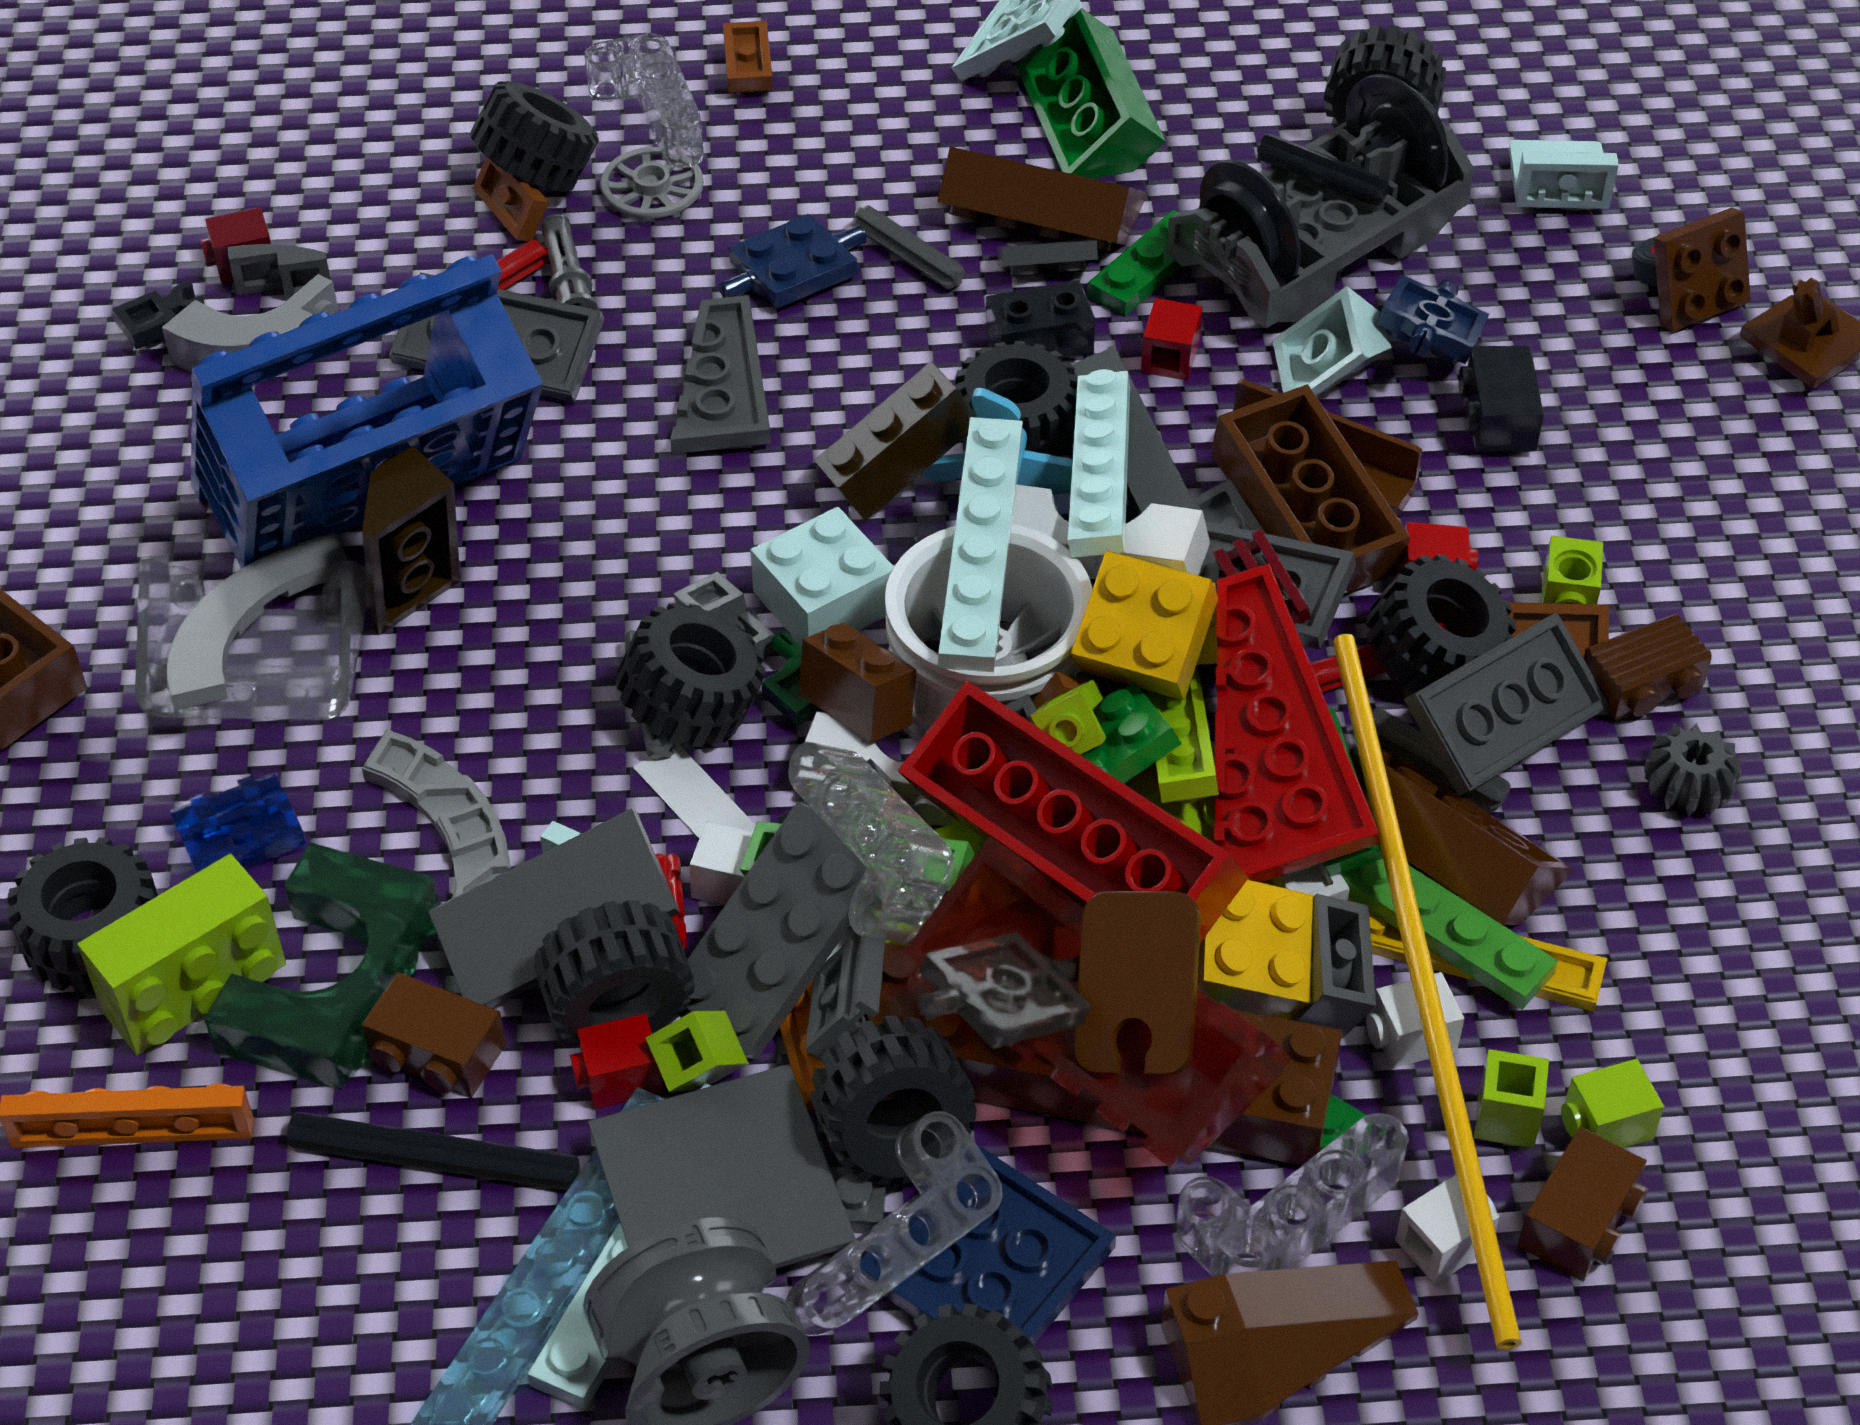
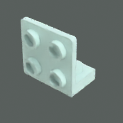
(1562, 174)

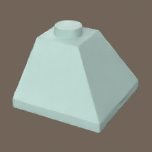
(1330, 343)

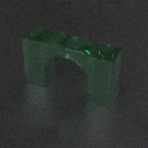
(321, 1030)

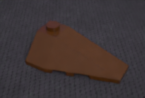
(1269, 1333)

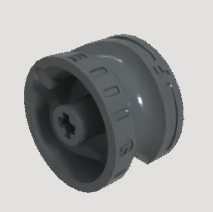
(697, 1324)

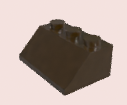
(897, 440)
(408, 537)

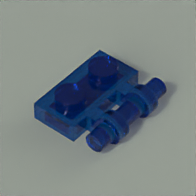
(247, 821)

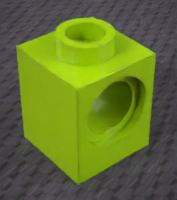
(1572, 571)

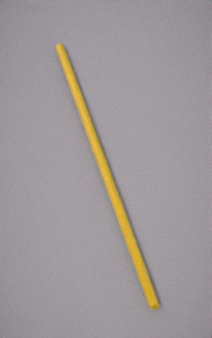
(1428, 1001)

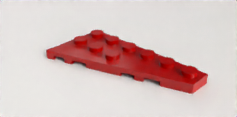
(1278, 755)

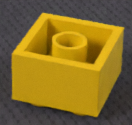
(1145, 625)
(1260, 952)

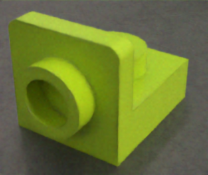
(1072, 718)

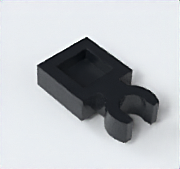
(146, 315)

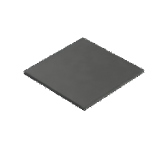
(730, 1154)

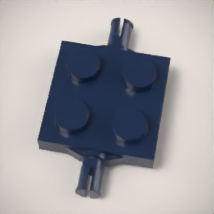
(792, 261)
(1432, 319)

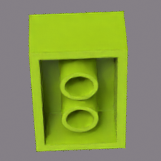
(178, 950)

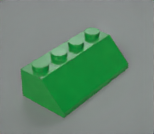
(1090, 101)

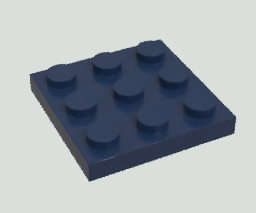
(1017, 1261)

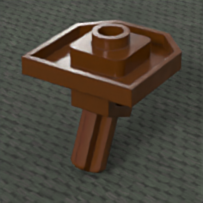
(1806, 334)

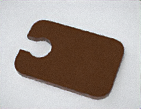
(1139, 966)

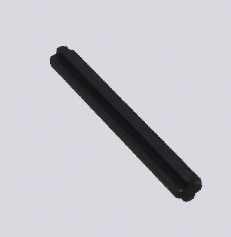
(432, 1151)

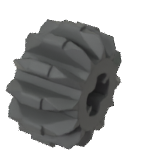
(1692, 769)

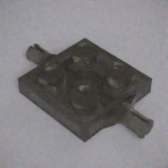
(1003, 989)

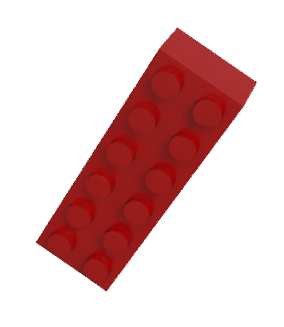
(1062, 810)

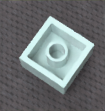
(821, 576)

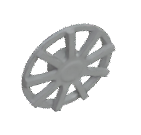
(649, 182)

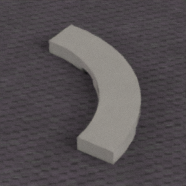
(202, 641)
(448, 801)

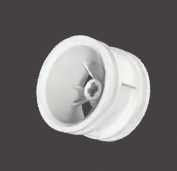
(1041, 599)

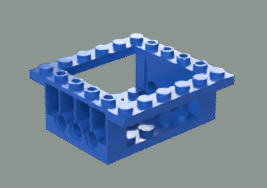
(314, 479)

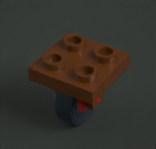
(1696, 268)

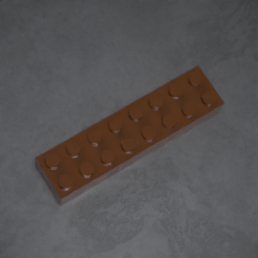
(1279, 1125)

